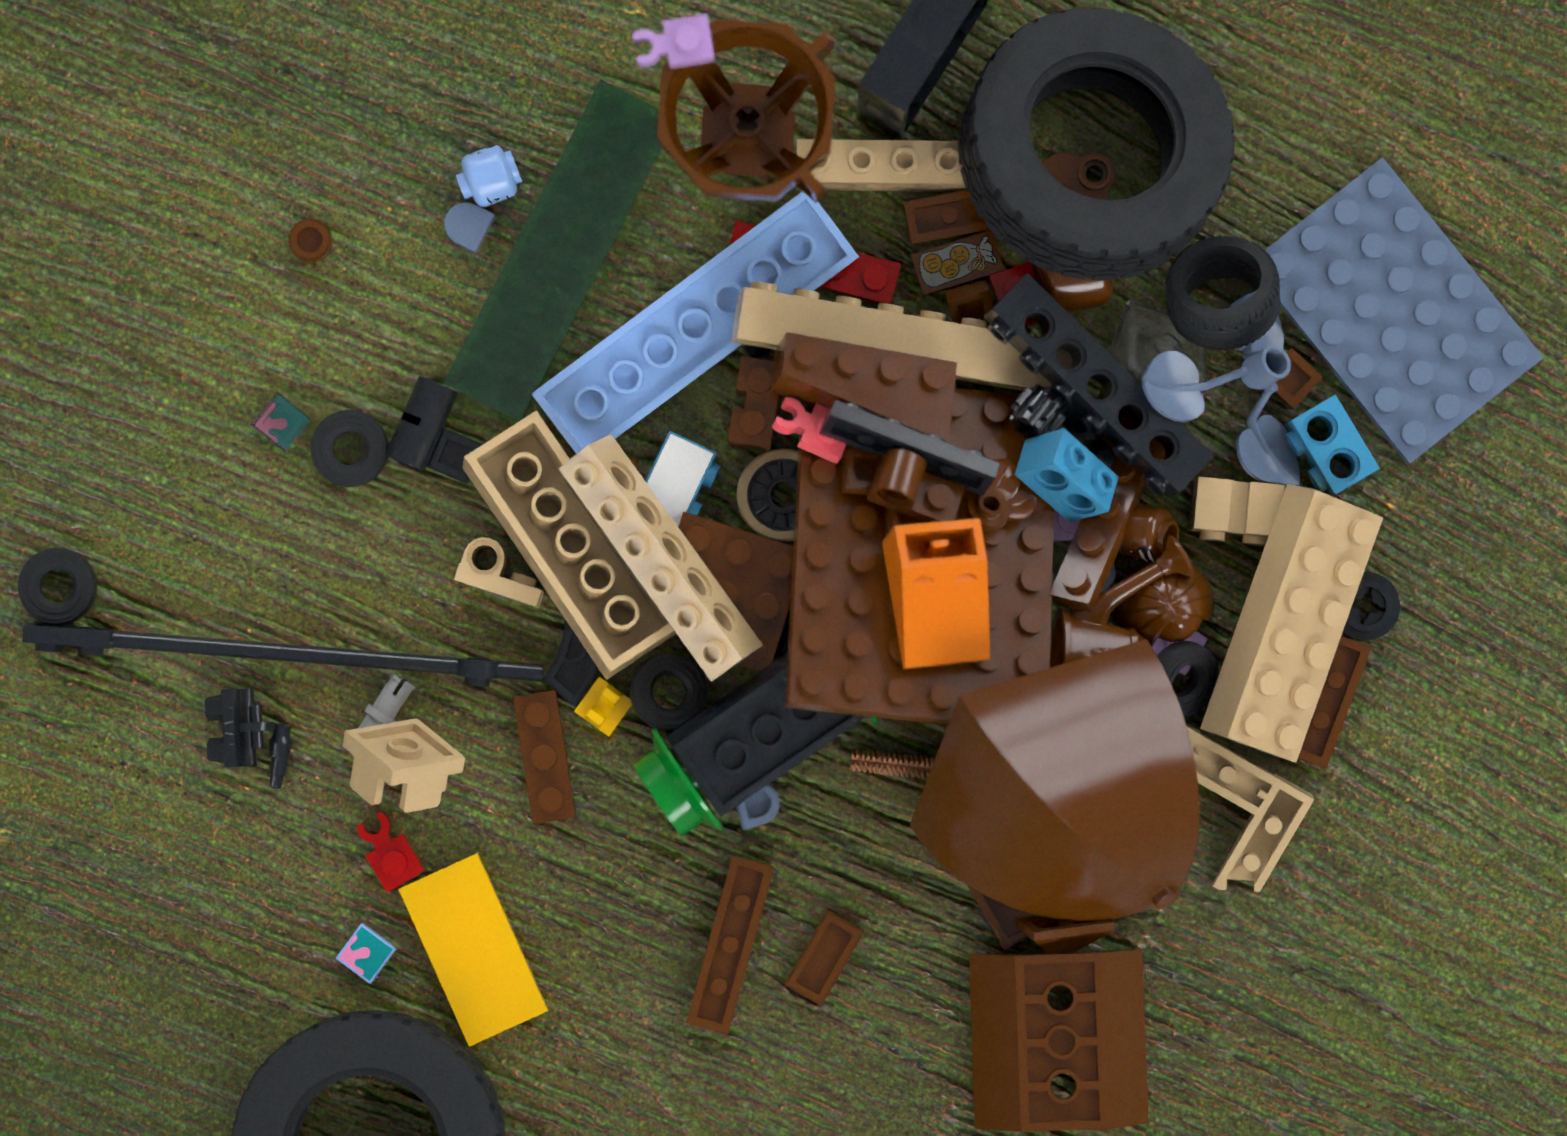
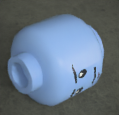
(489, 176)

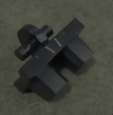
(241, 727)

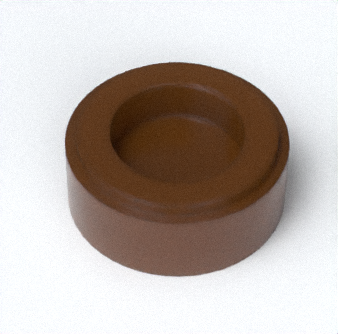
(310, 240)

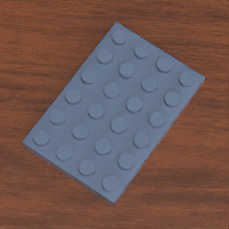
(1397, 311)

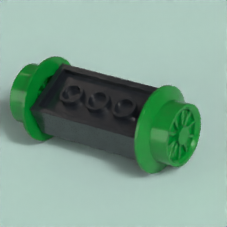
(735, 749)

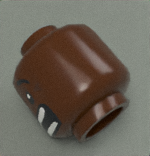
(1147, 533)

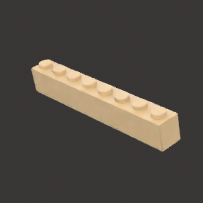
(981, 359)

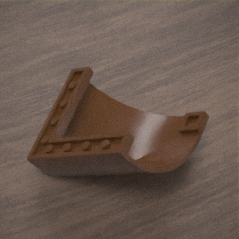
(1068, 789)

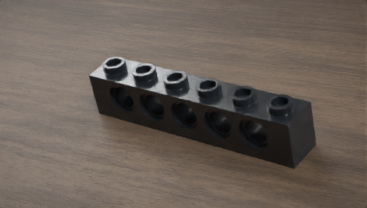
(1183, 451)

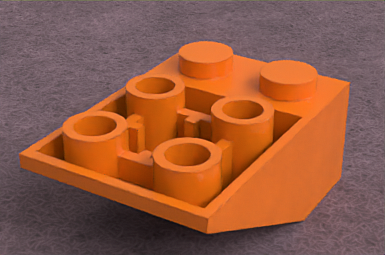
(939, 592)

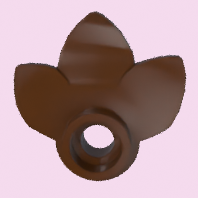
(1071, 173)
(1003, 499)

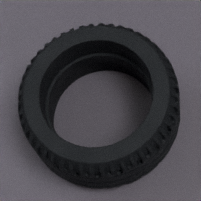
(1219, 259)

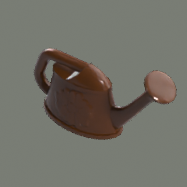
(1088, 633)

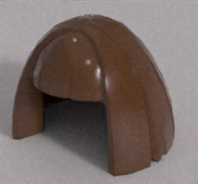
(1167, 607)

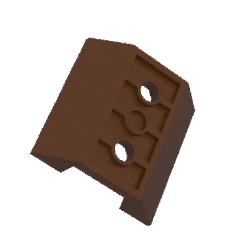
(1026, 1043)

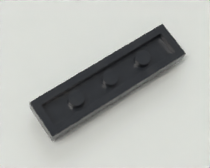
(878, 435)

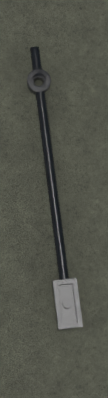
(94, 641)

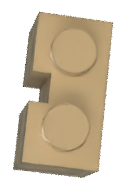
(1234, 509)

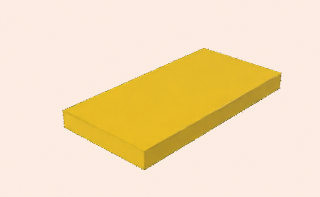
(473, 949)

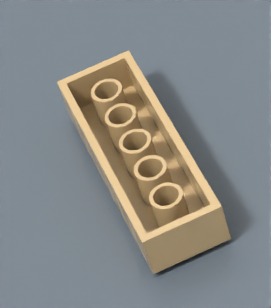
(566, 545)
(1291, 622)

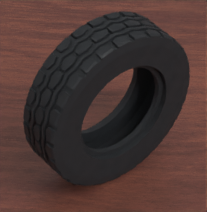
(1147, 71)
(375, 1045)

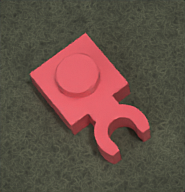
(809, 427)

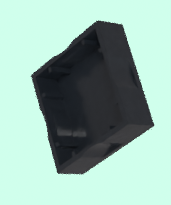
(914, 61)

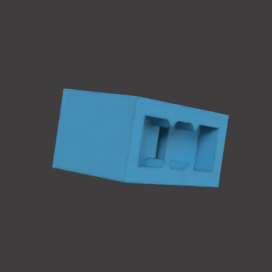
(1341, 441)
(1066, 475)

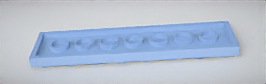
(690, 325)

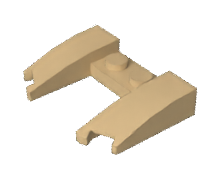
(1272, 800)

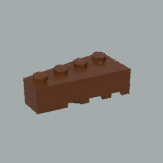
(878, 380)

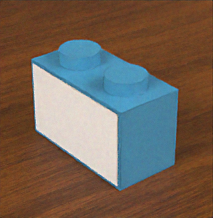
(680, 474)

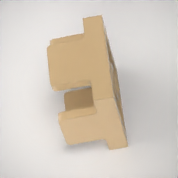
(405, 755)

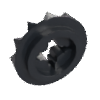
(1376, 623)

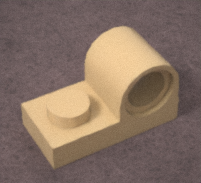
(518, 588)

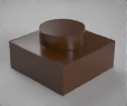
(969, 301)
(1298, 382)

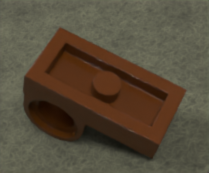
(906, 488)

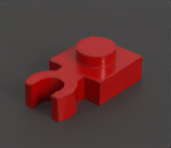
(392, 859)

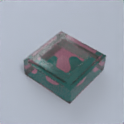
(281, 422)

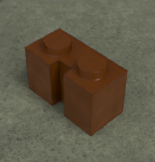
(753, 425)

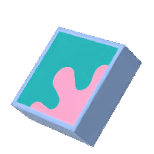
(366, 953)

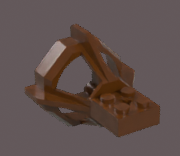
(752, 125)

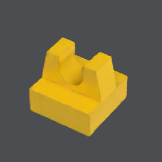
(604, 706)

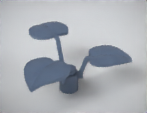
(1175, 392)

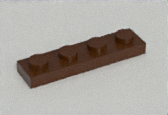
(1097, 544)
(730, 944)

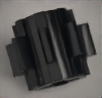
(1037, 412)

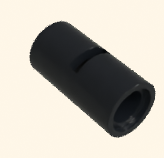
(421, 423)

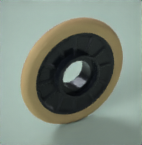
(755, 494)

